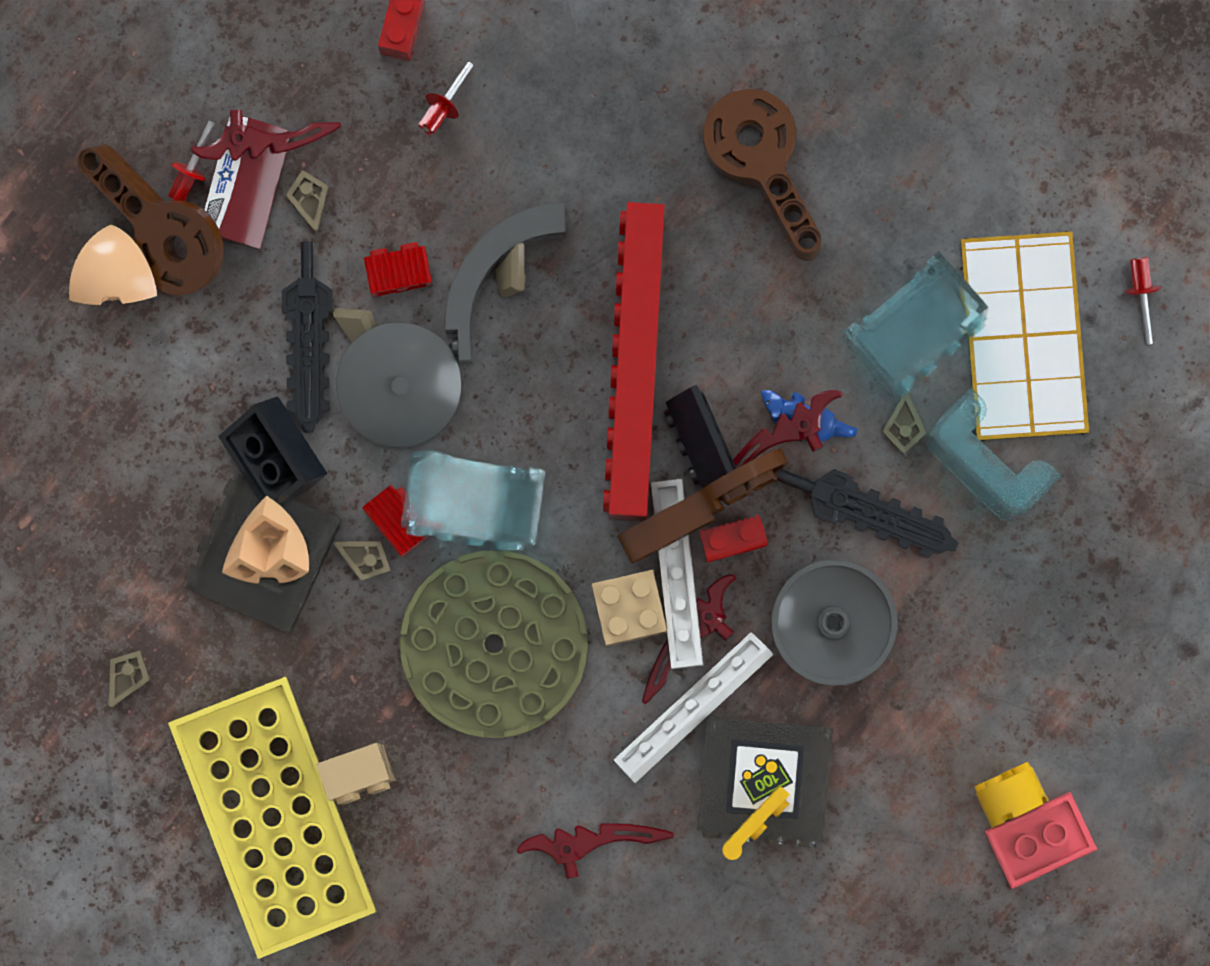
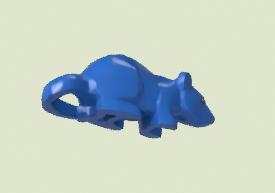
(829, 425)

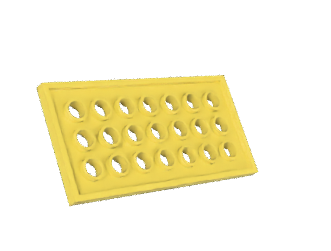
(222, 820)

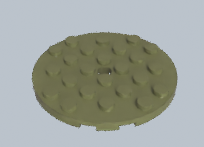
(486, 690)

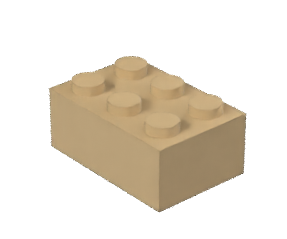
(356, 772)

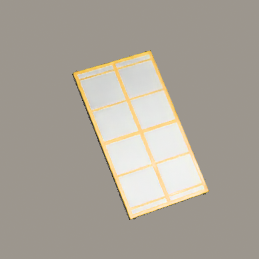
(1031, 345)

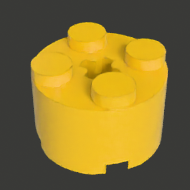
(1010, 794)

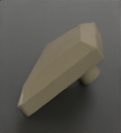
(308, 198)
(511, 273)
(354, 321)
(904, 426)
(364, 557)
(126, 676)

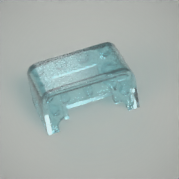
(917, 326)
(980, 468)
(472, 501)

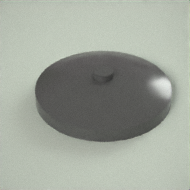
(398, 384)
(834, 622)

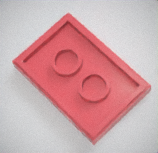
(1040, 840)

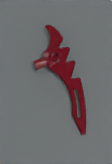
(241, 137)
(802, 426)
(710, 620)
(568, 848)

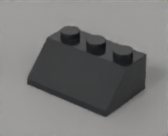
(699, 436)
(272, 452)

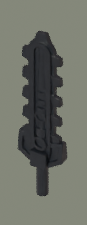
(307, 304)
(837, 498)

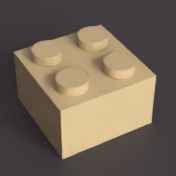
(629, 608)

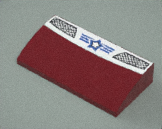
(245, 191)

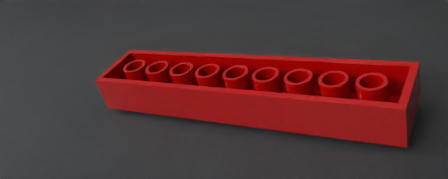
(636, 357)

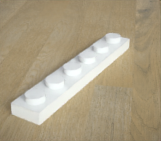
(678, 585)
(693, 707)

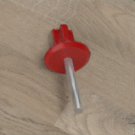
(441, 105)
(187, 173)
(1142, 286)

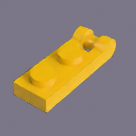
(754, 825)

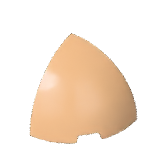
(111, 270)
(268, 547)

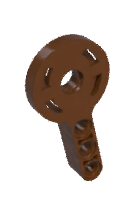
(765, 161)
(153, 225)
(700, 507)

